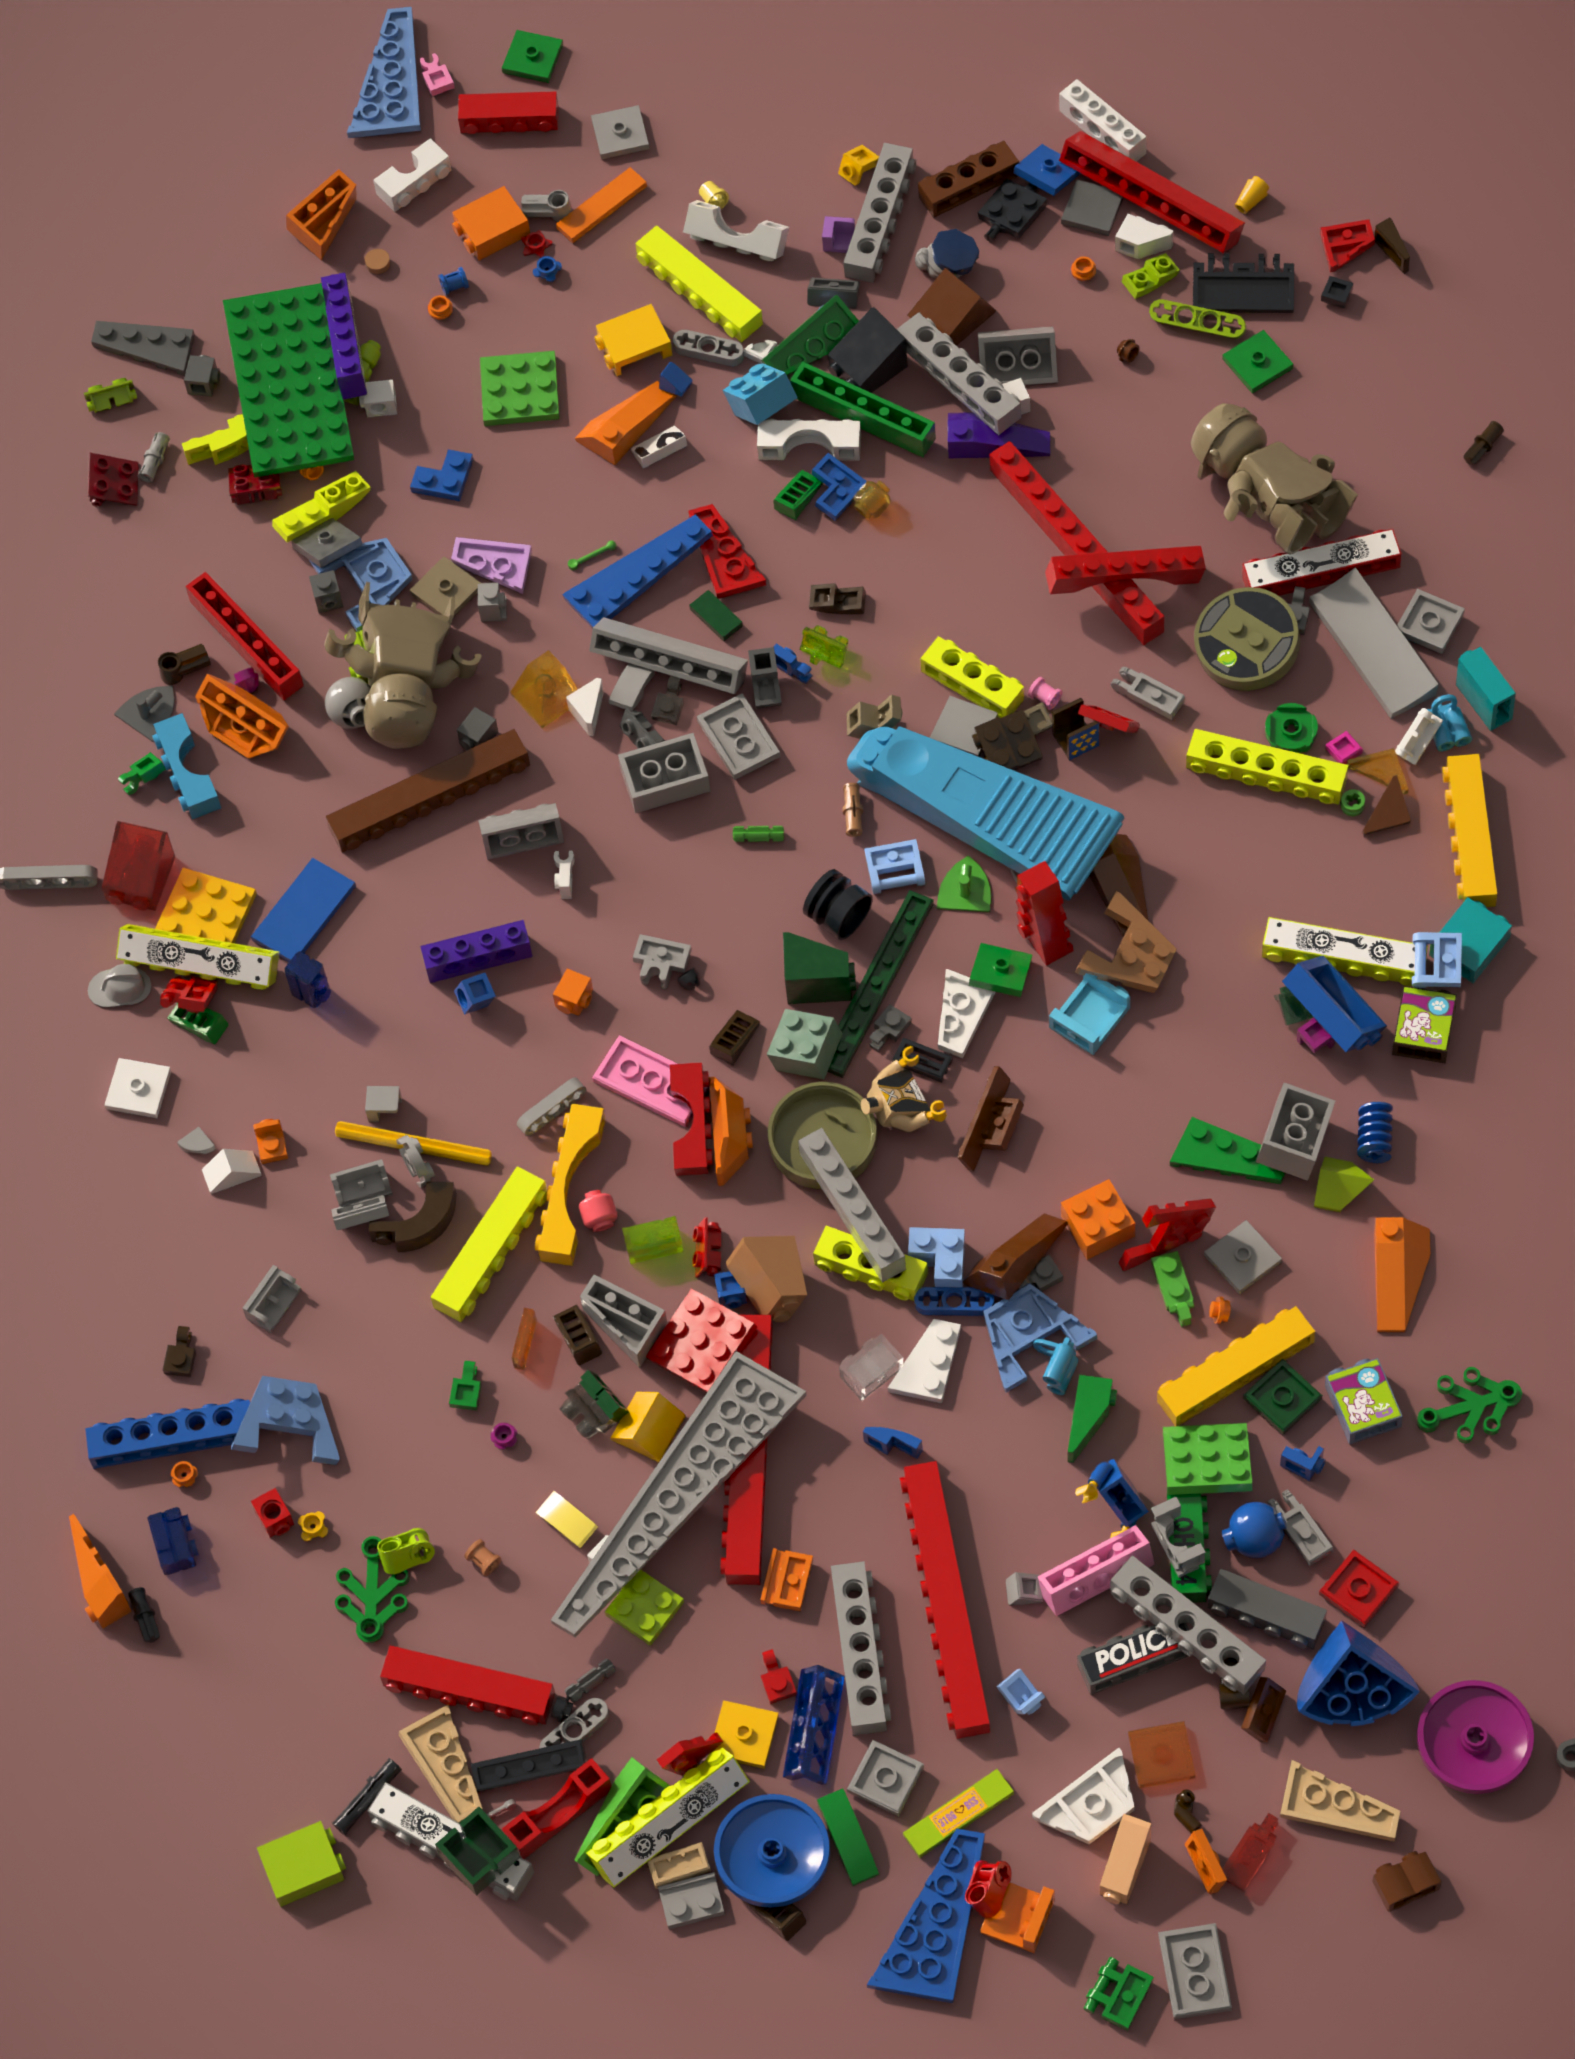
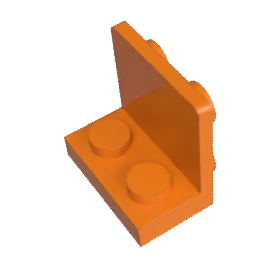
(1020, 1917)

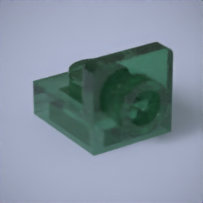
(1291, 1007)

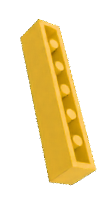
(1470, 829)
(1235, 1366)

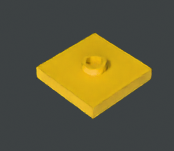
(746, 1732)

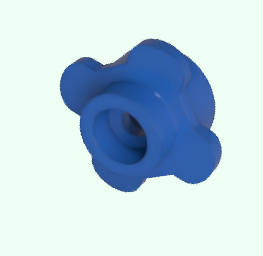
(547, 263)

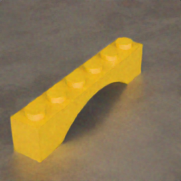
(583, 1134)

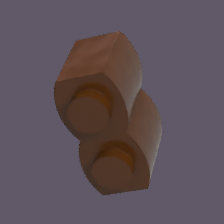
(1406, 1880)

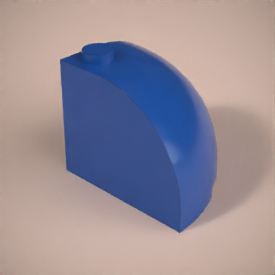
(1353, 1681)

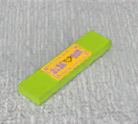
(958, 1813)

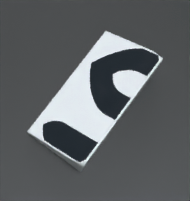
(659, 446)

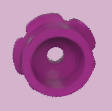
(504, 1429)

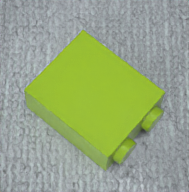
(302, 1863)

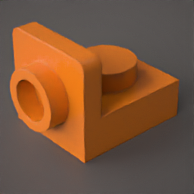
(270, 1141)

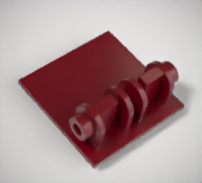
(112, 480)
(243, 482)

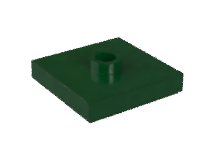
(1282, 1396)

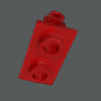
(706, 1237)

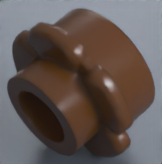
(1128, 350)

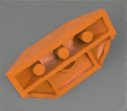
(239, 718)
(729, 1130)

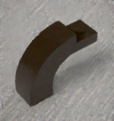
(424, 1226)

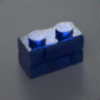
(307, 980)
(172, 1540)

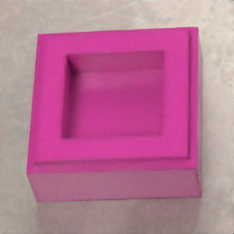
(1344, 748)

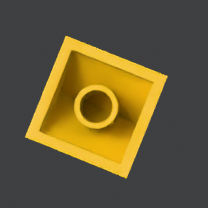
(649, 1425)

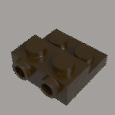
(1008, 741)

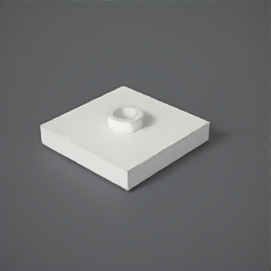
(137, 1088)

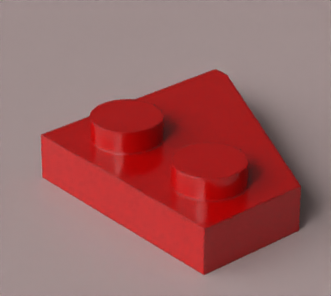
(1346, 242)

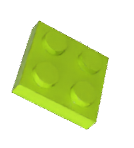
(644, 1607)

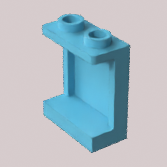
(1090, 1013)

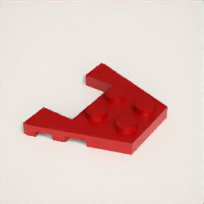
(1175, 1228)

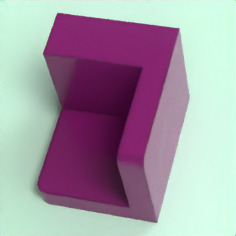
(1314, 1036)

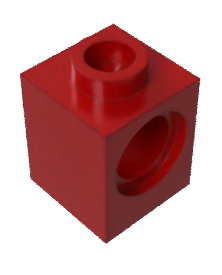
(270, 1503)

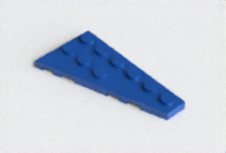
(932, 1937)

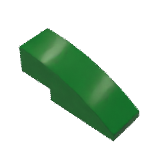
(847, 1837)

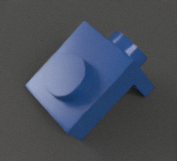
(729, 1291)

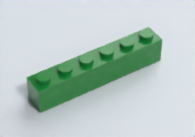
(856, 404)

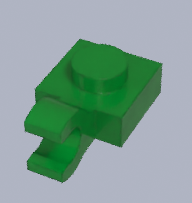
(143, 770)
(466, 1391)

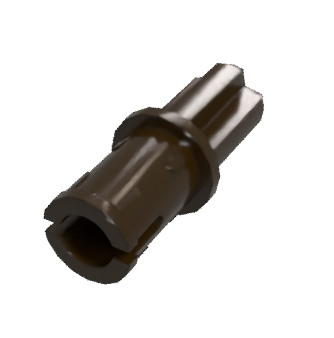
(1483, 443)

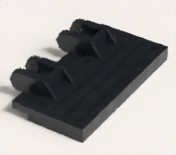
(1244, 288)

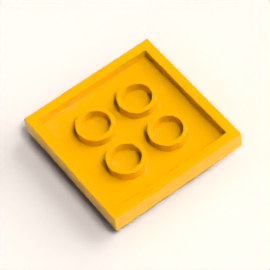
(206, 907)

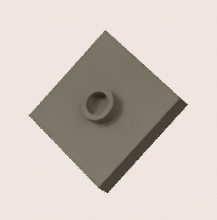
(441, 583)

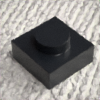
(1337, 292)

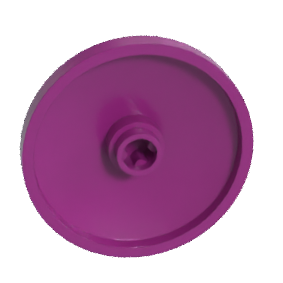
(1475, 1737)

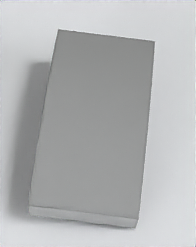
(630, 686)

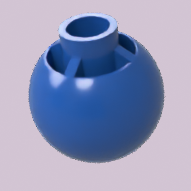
(1255, 1530)

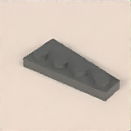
(154, 344)

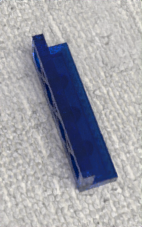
(808, 1721)

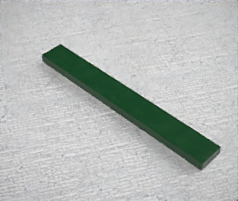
(879, 978)

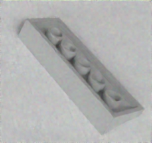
(1374, 644)

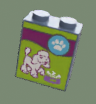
(1363, 1400)

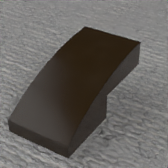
(836, 600)

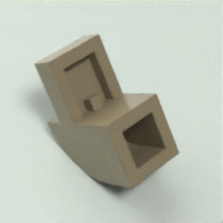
(867, 717)

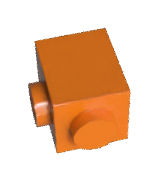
(573, 993)

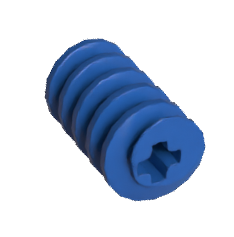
(1374, 1132)

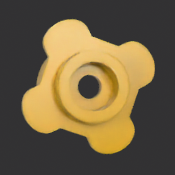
(307, 1520)

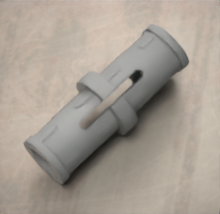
(154, 457)

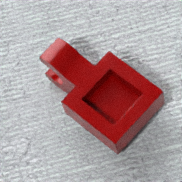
(777, 1681)

